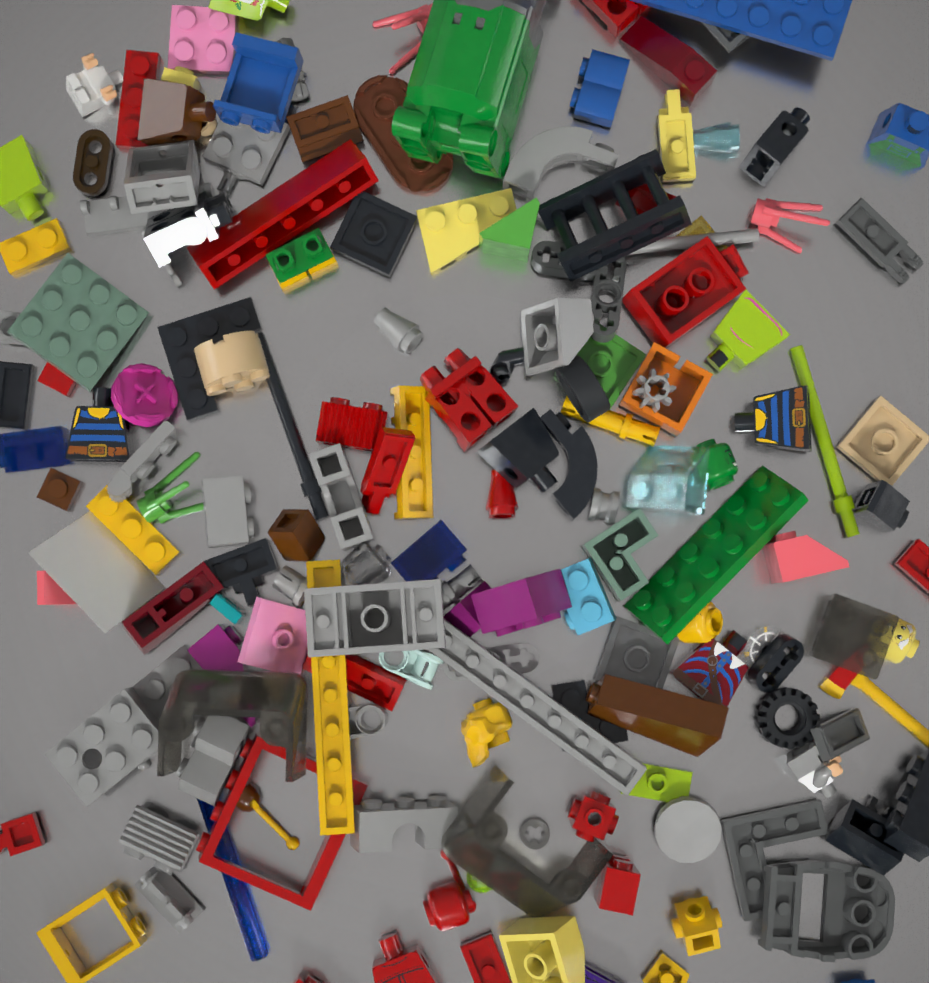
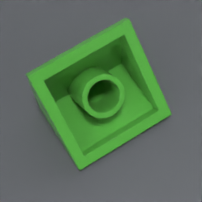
(512, 234)

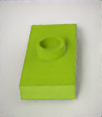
(662, 783)

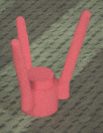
(404, 19)
(769, 211)

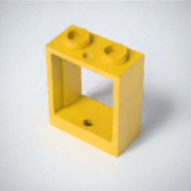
(63, 952)

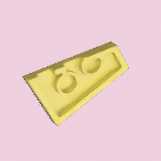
(455, 227)

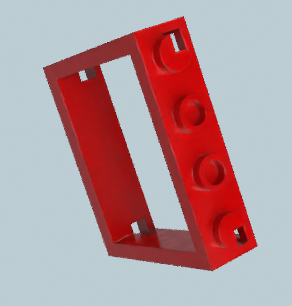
(223, 811)

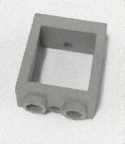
(176, 171)

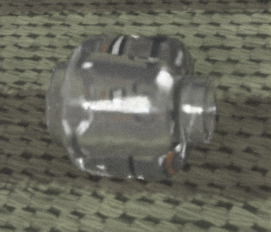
(366, 565)

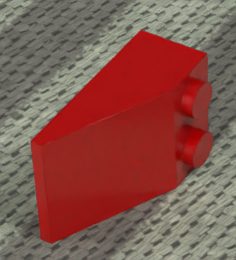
(683, 293)

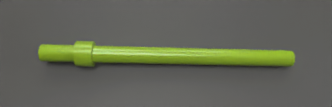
(843, 503)

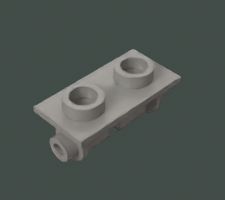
(169, 898)

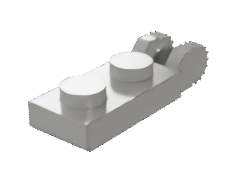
(140, 463)

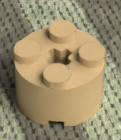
(231, 362)

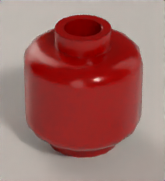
(448, 906)

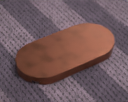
(375, 113)

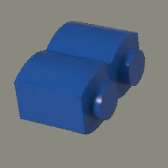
(600, 88)

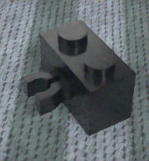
(862, 833)

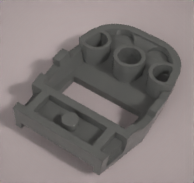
(854, 916)

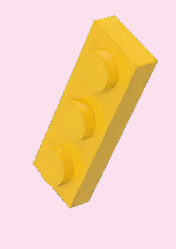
(134, 531)

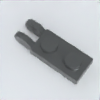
(879, 239)

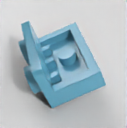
(587, 596)

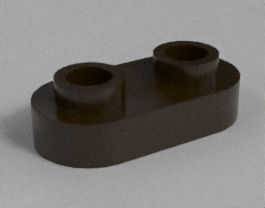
(92, 164)

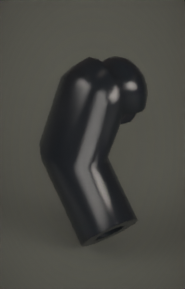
(505, 363)

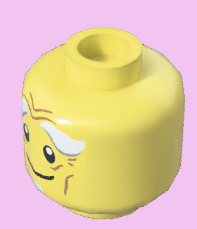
(902, 642)

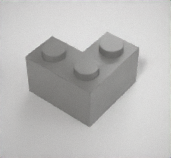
(216, 753)

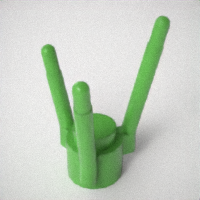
(156, 504)

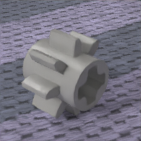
(664, 390)

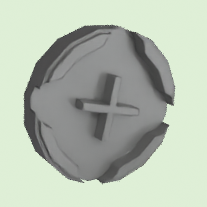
(687, 829)

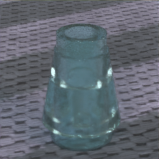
(718, 138)

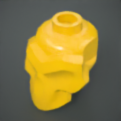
(485, 729)

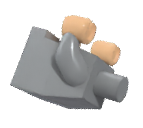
(811, 771)

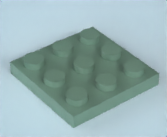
(78, 322)

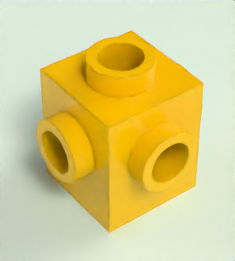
(697, 925)

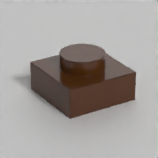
(59, 489)

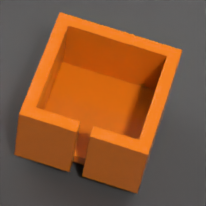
(690, 385)

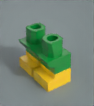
(296, 257)

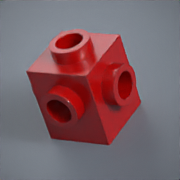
(583, 807)

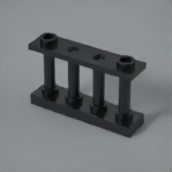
(621, 239)

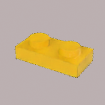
(34, 247)

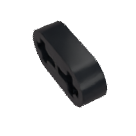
(776, 663)

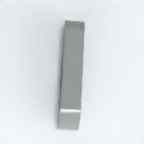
(514, 651)

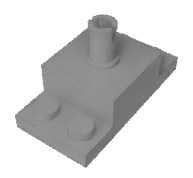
(374, 618)

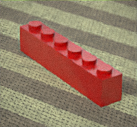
(284, 213)

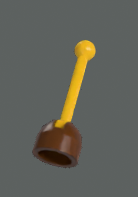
(250, 801)

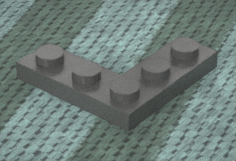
(752, 832)

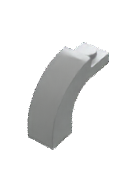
(551, 148)

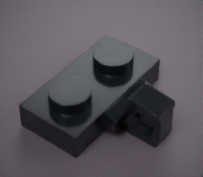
(244, 568)

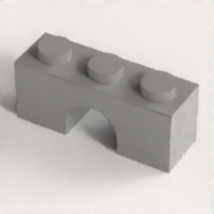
(341, 496)
(378, 822)

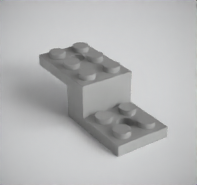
(120, 730)

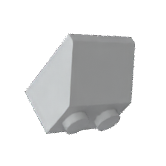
(555, 333)

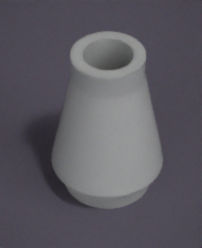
(399, 330)

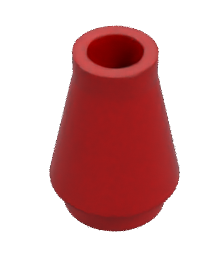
(501, 498)

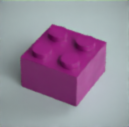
(522, 603)

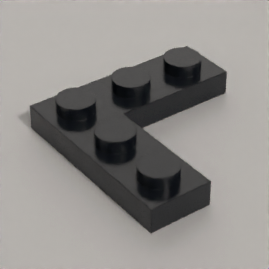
(184, 335)

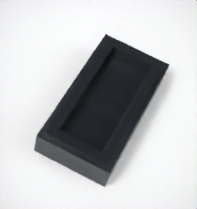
(15, 394)

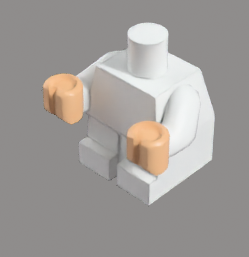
(92, 86)

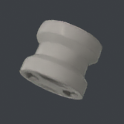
(604, 505)

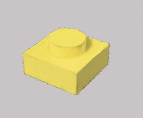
(182, 76)

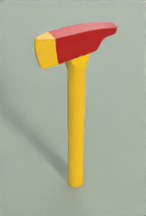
(839, 680)

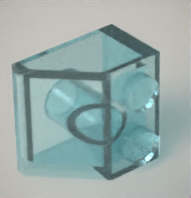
(670, 480)

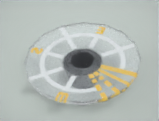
(759, 642)

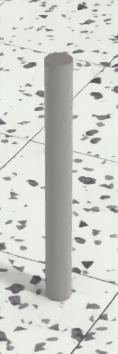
(686, 242)

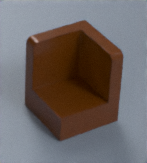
(296, 535)

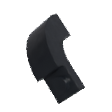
(581, 463)

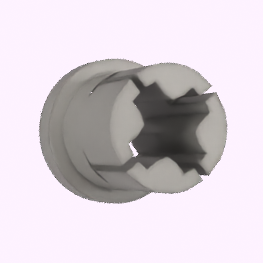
(291, 585)

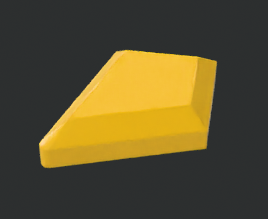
(665, 971)

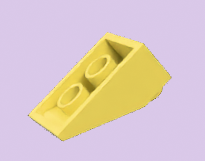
(544, 950)

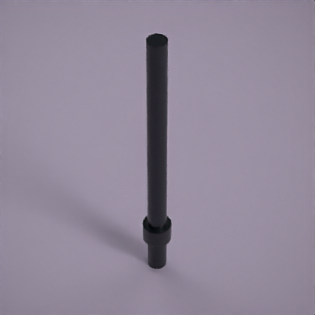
(310, 485)

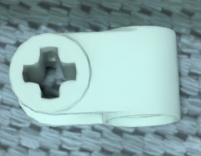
(413, 665)

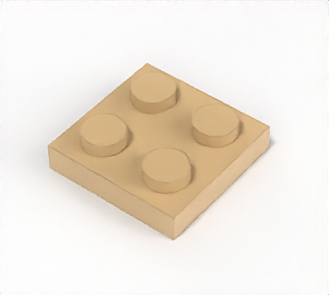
(883, 441)

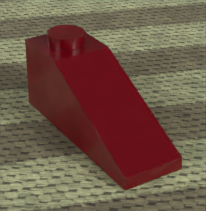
(669, 59)
(172, 608)

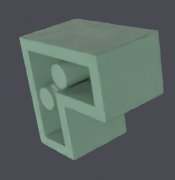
(613, 551)

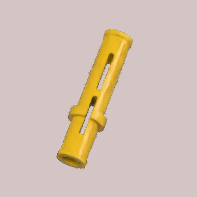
(618, 423)

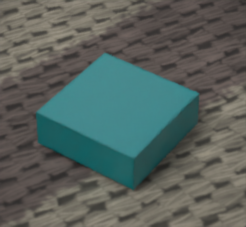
(228, 608)

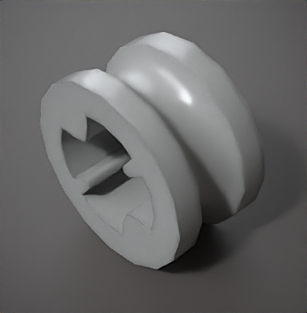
(535, 822)

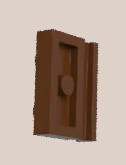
(324, 128)

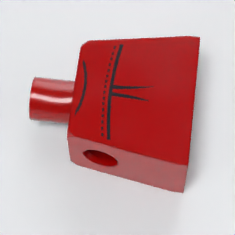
(401, 964)

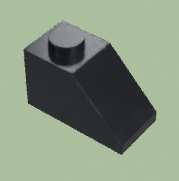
(882, 506)

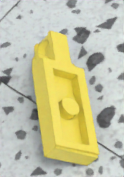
(676, 139)

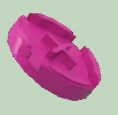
(144, 395)

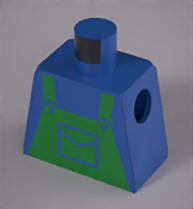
(904, 134)

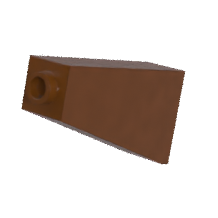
(658, 714)

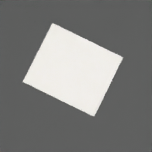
(97, 571)

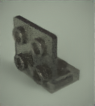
(854, 636)

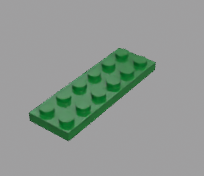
(716, 553)

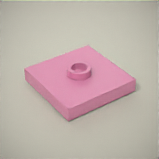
(275, 637)

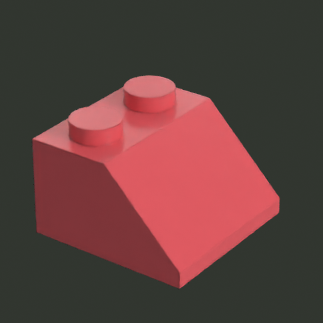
(799, 557)

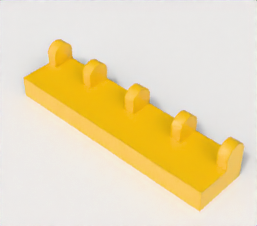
(415, 486)

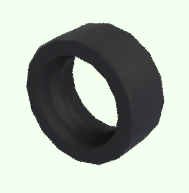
(583, 389)

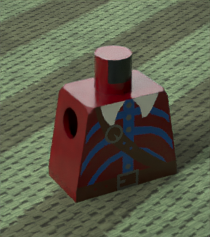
(713, 669)

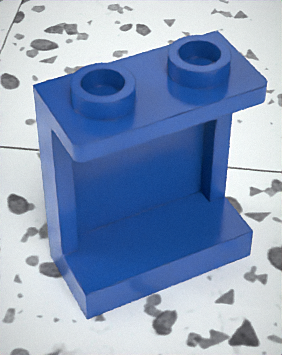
(259, 84)

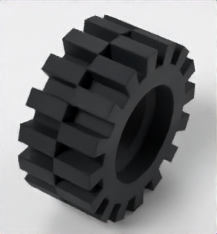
(767, 712)

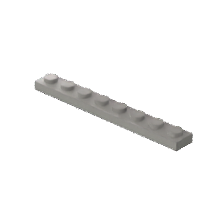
(540, 710)

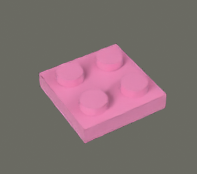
(201, 40)

